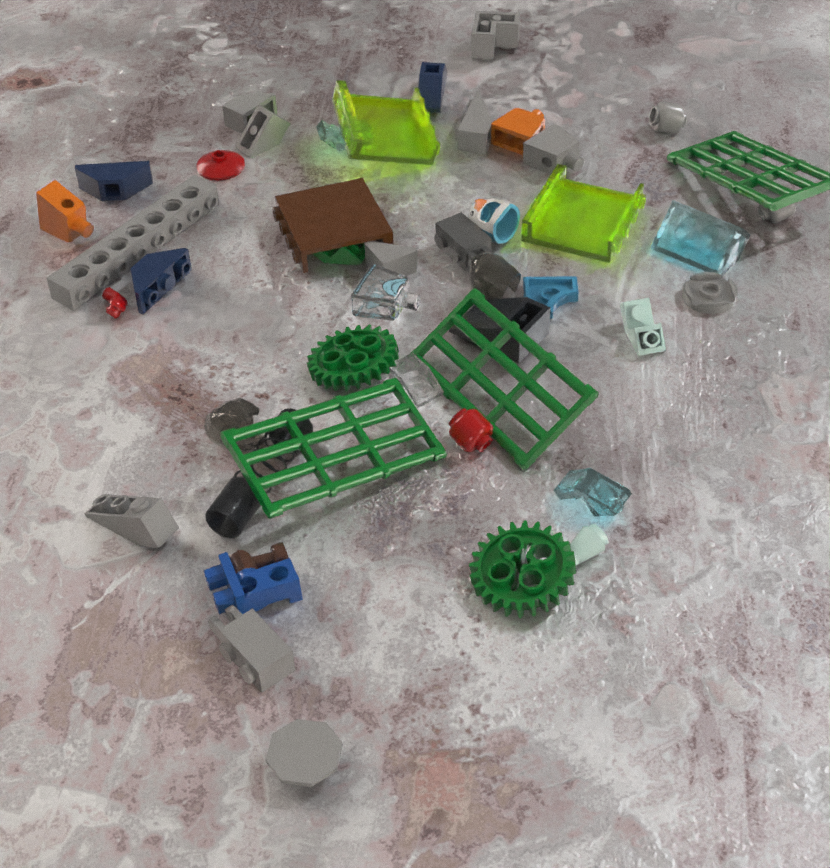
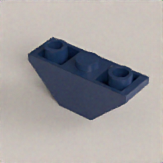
(432, 85)
(114, 180)
(157, 275)

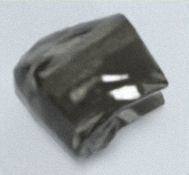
(492, 275)
(232, 414)

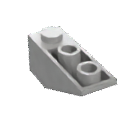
(475, 127)
(135, 518)

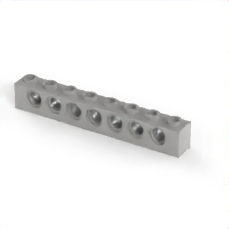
(130, 242)

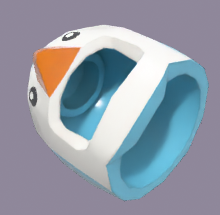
(496, 218)

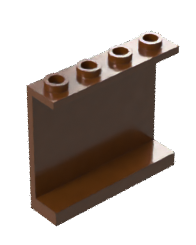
(329, 219)

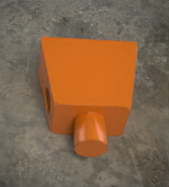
(515, 128)
(62, 213)

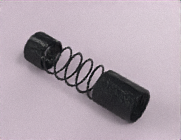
(237, 502)

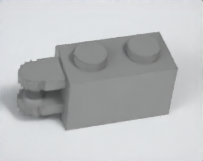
(253, 647)

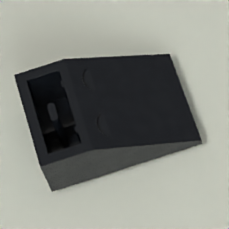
(528, 313)

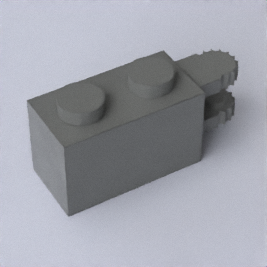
(461, 239)

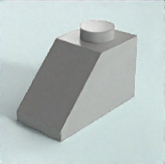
(240, 109)
(262, 132)

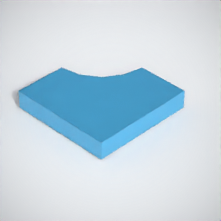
(551, 290)

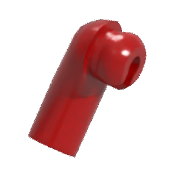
(117, 302)

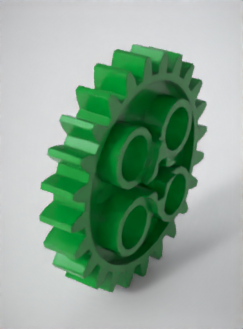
(353, 357)
(496, 562)

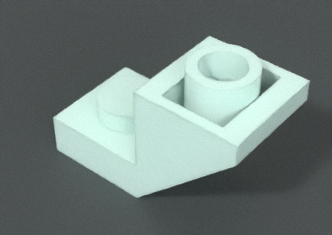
(640, 327)

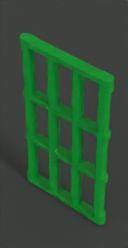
(752, 179)
(526, 381)
(317, 465)

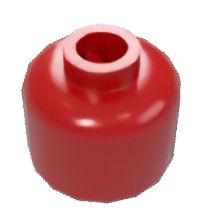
(471, 430)

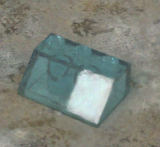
(700, 239)

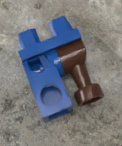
(253, 579)

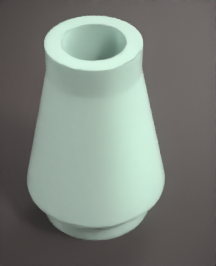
(588, 543)

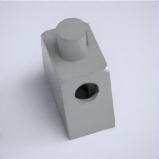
(552, 148)

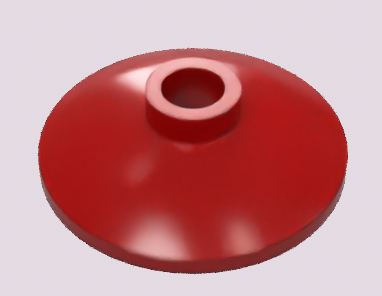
(220, 165)

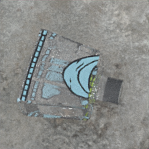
(383, 294)

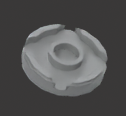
(709, 293)

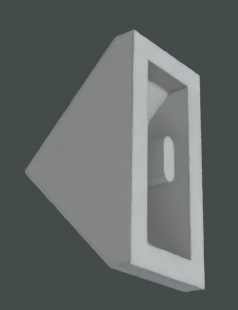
(393, 257)

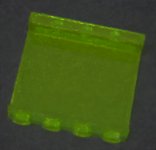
(385, 127)
(581, 217)

